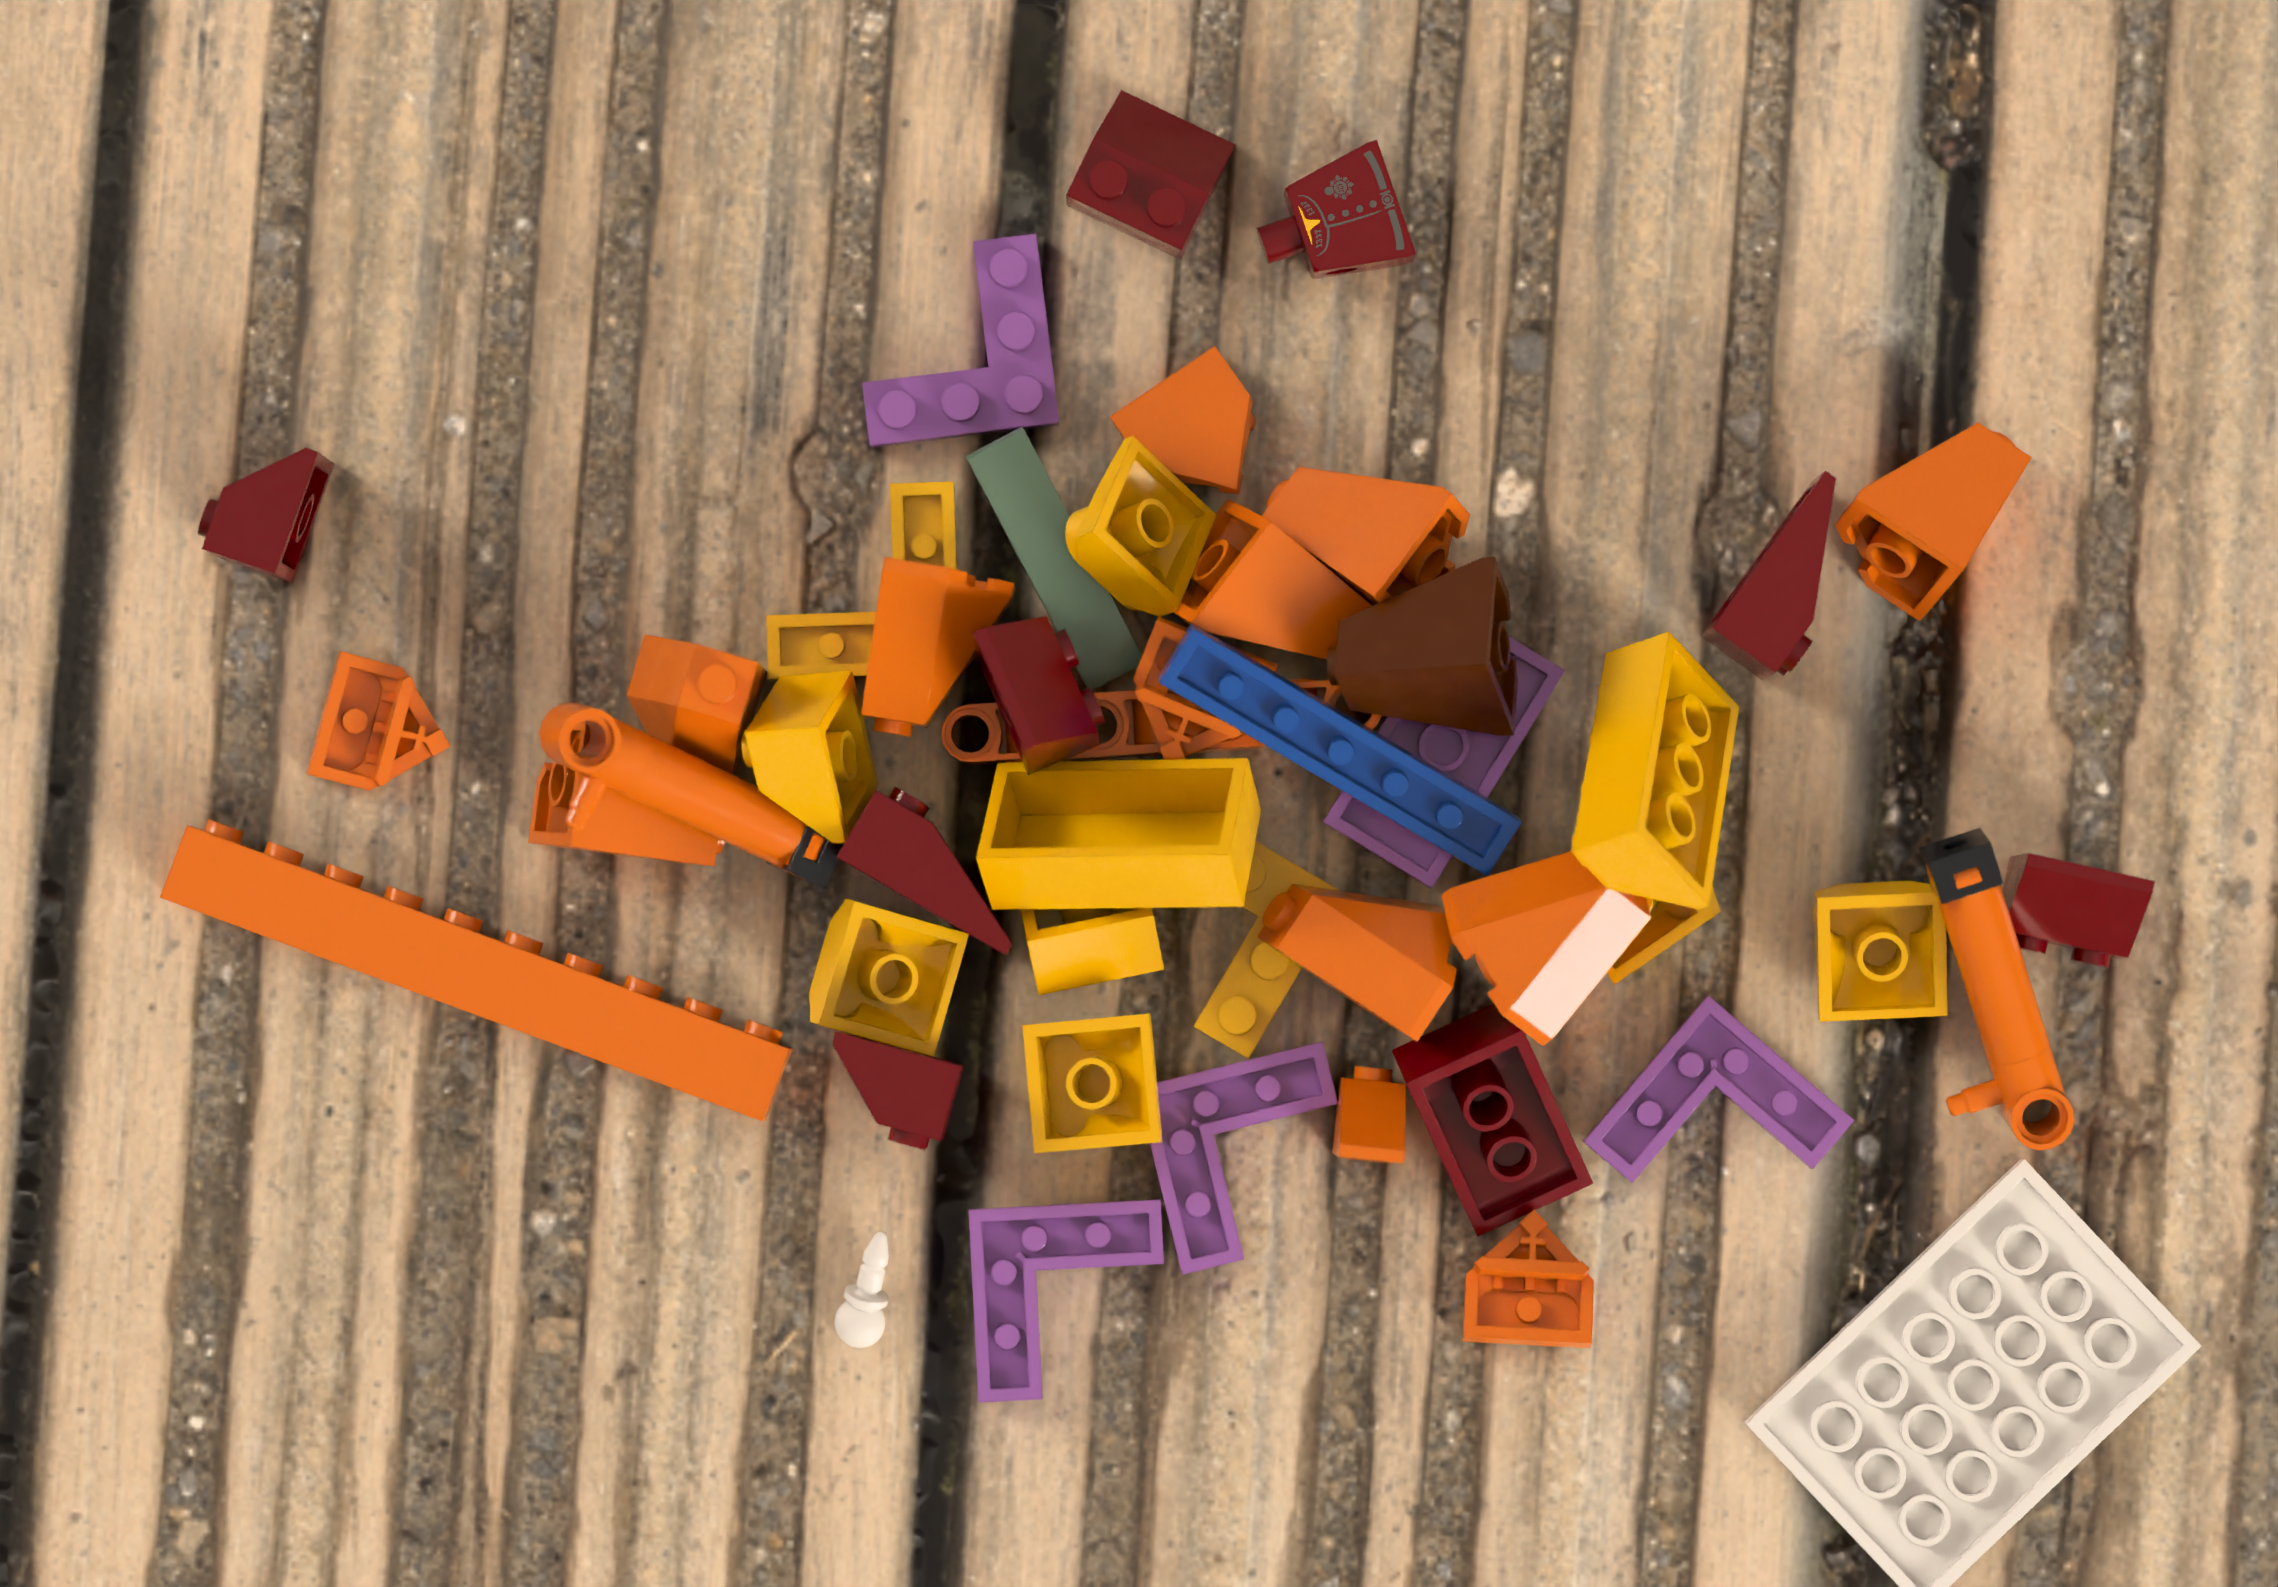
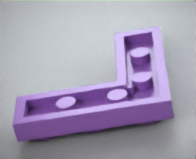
(1004, 396)
(1723, 1054)
(1217, 1102)
(1016, 1243)

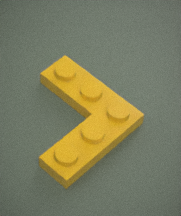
(832, 642)
(1258, 973)

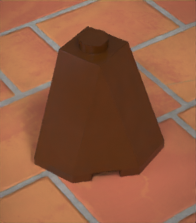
(1433, 654)

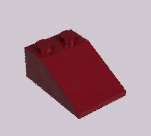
(1777, 596)
(912, 858)
(1492, 1118)

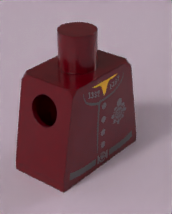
(1342, 218)

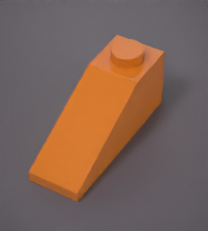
(1370, 1117)

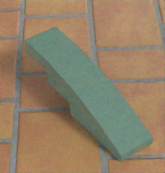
(1036, 529)

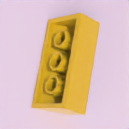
(1656, 774)

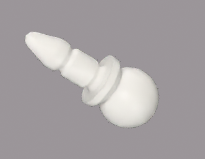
(860, 1318)

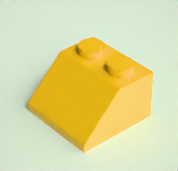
(813, 751)
(1090, 945)

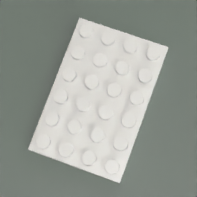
(1972, 1383)

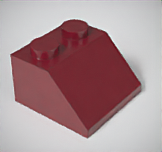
(1149, 174)
(268, 515)
(1037, 691)
(2075, 907)
(901, 1087)

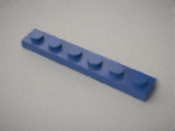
(1339, 749)

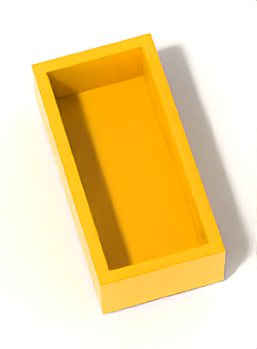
(1120, 834)

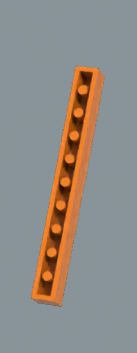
(477, 972)

